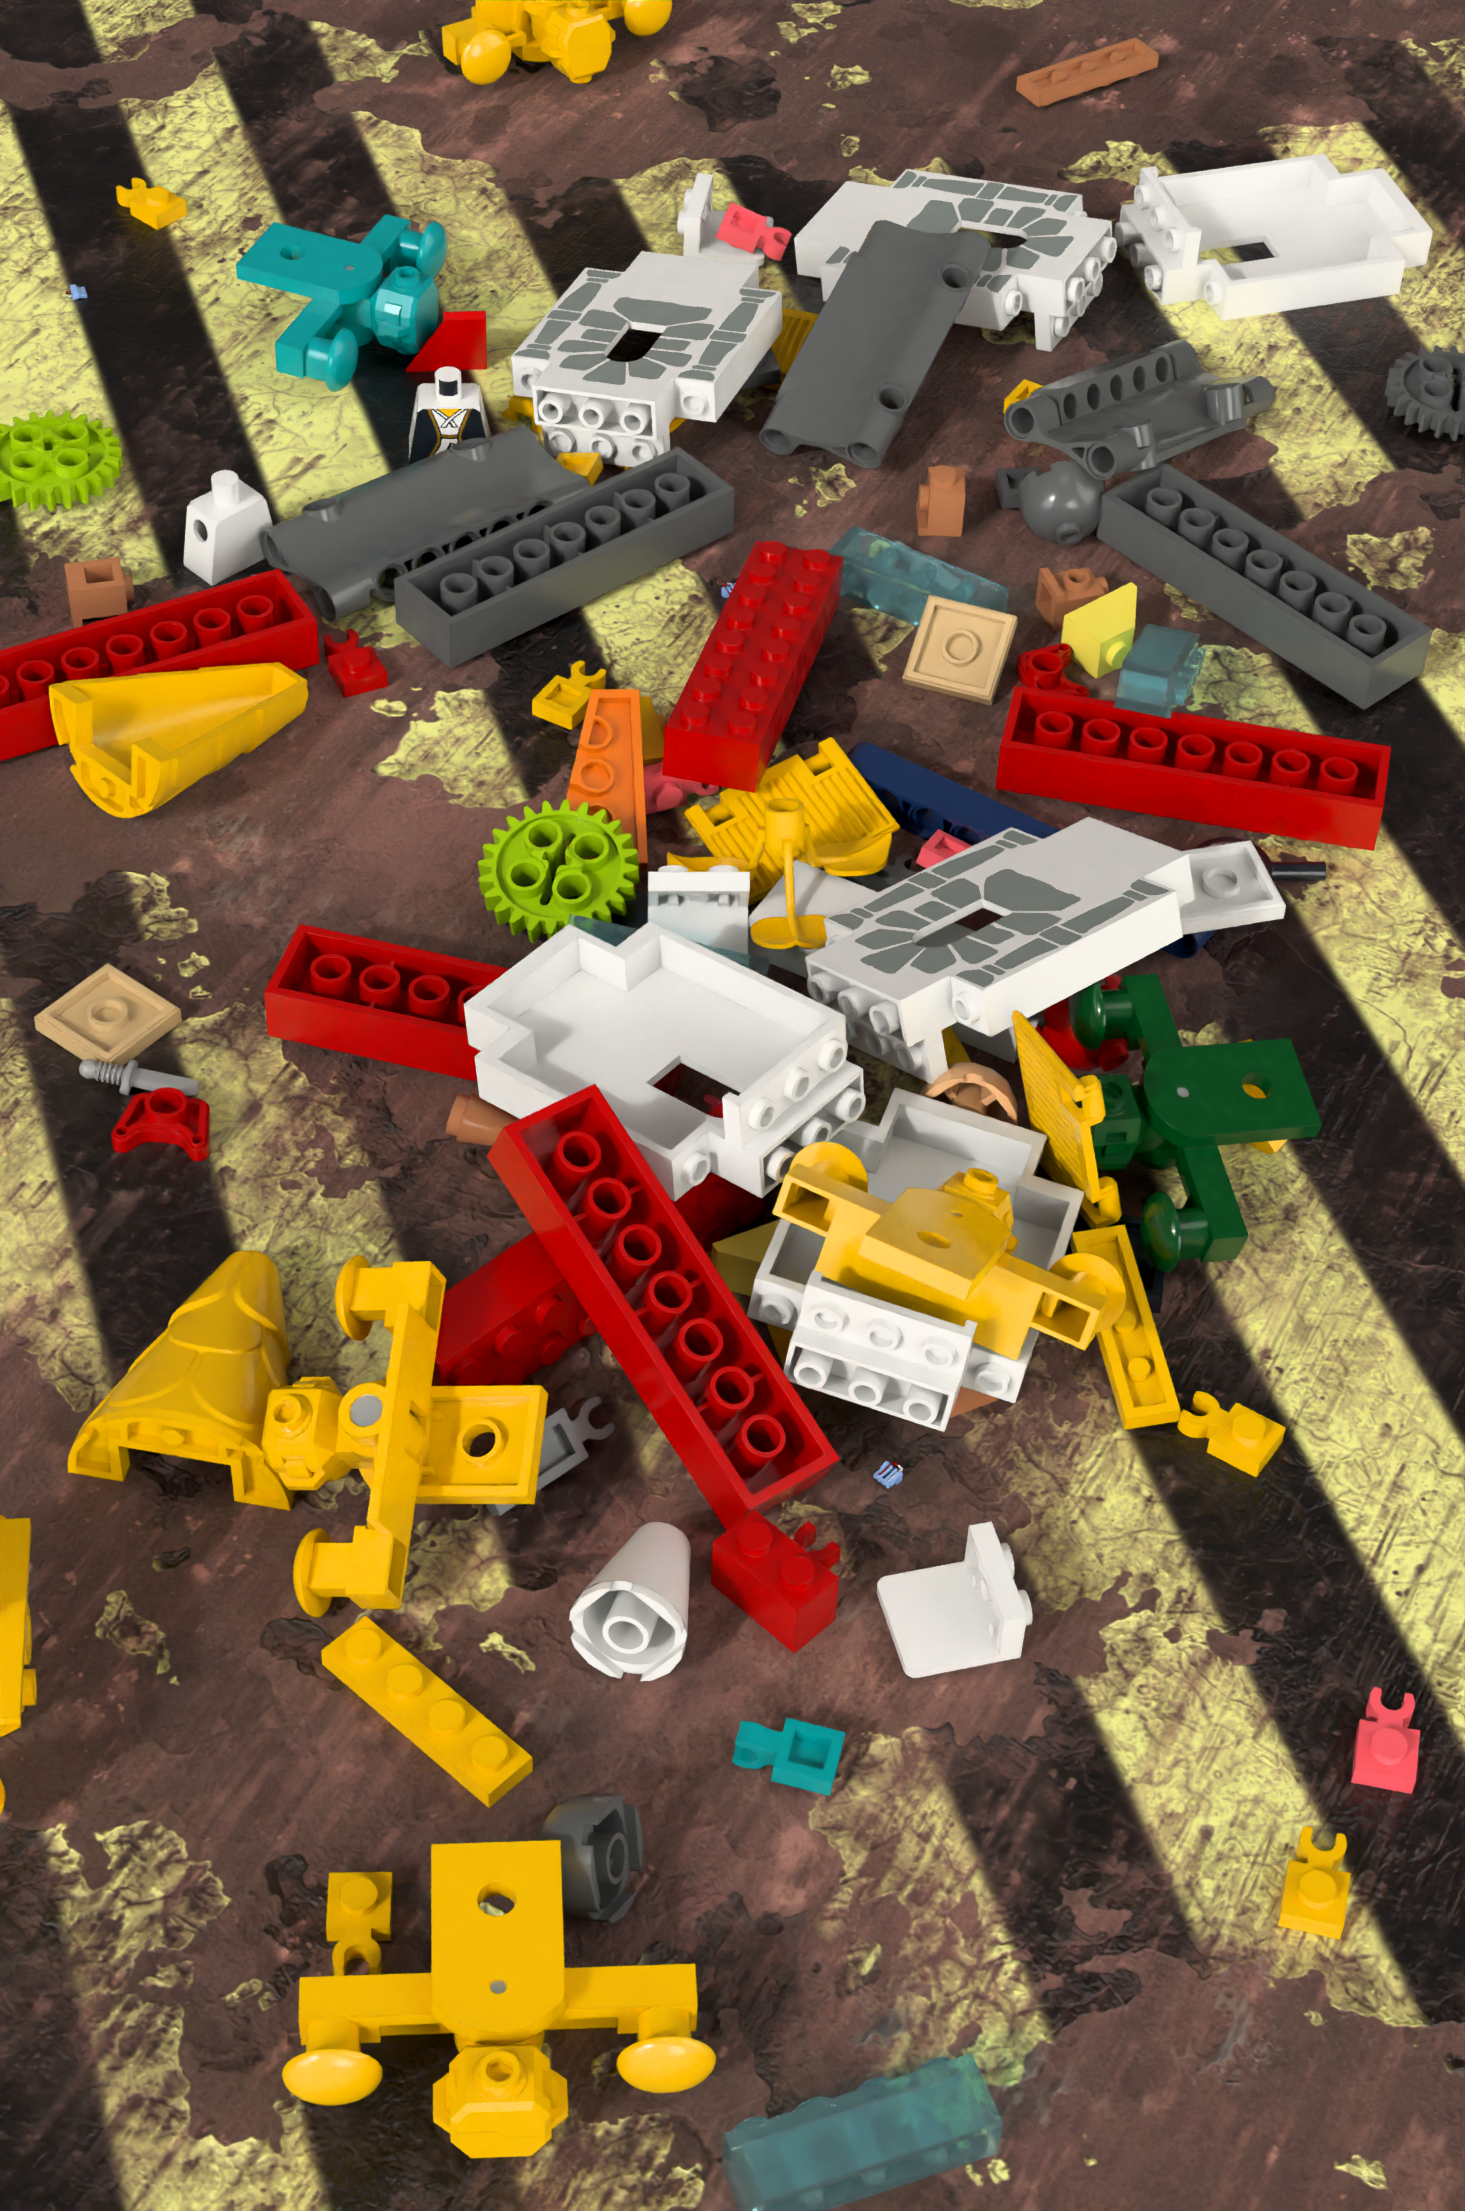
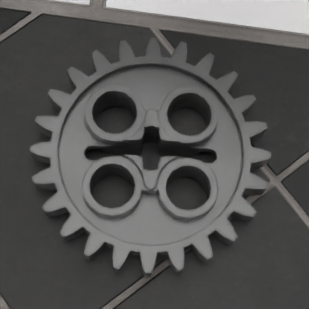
(1424, 389)

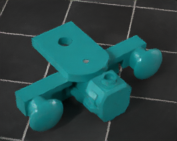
(350, 293)

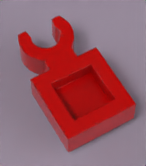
(352, 667)

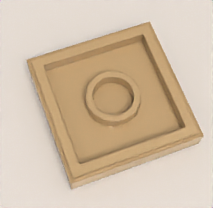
(960, 650)
(108, 1018)

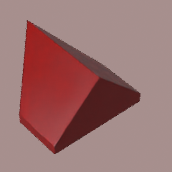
(456, 343)

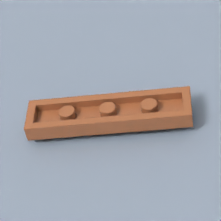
(1087, 72)

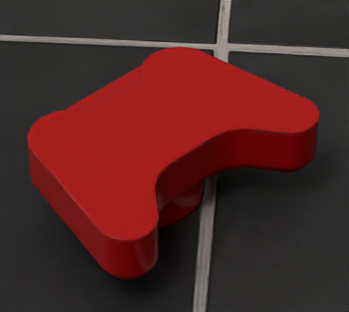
(1044, 670)
(165, 1118)

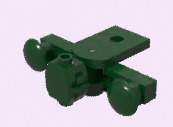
(1184, 1111)

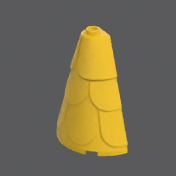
(164, 731)
(202, 1385)

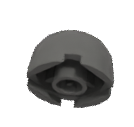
(1061, 503)
(598, 1850)

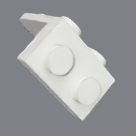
(701, 225)
(702, 905)
(958, 1610)

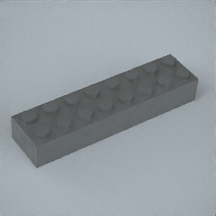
(563, 556)
(1264, 584)

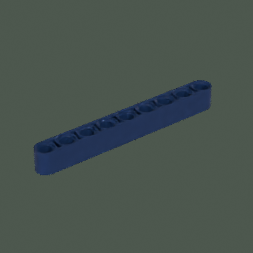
(930, 802)

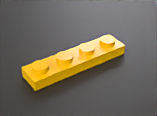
(1131, 1344)
(427, 1711)

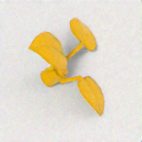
(784, 835)

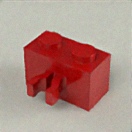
(777, 1579)

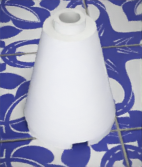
(637, 1606)

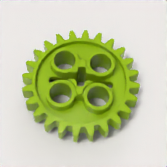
(57, 460)
(519, 860)

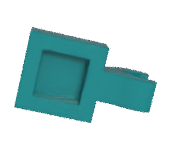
(800, 1755)

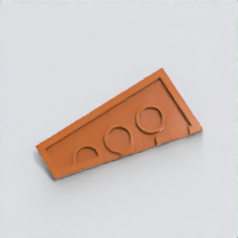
(610, 764)

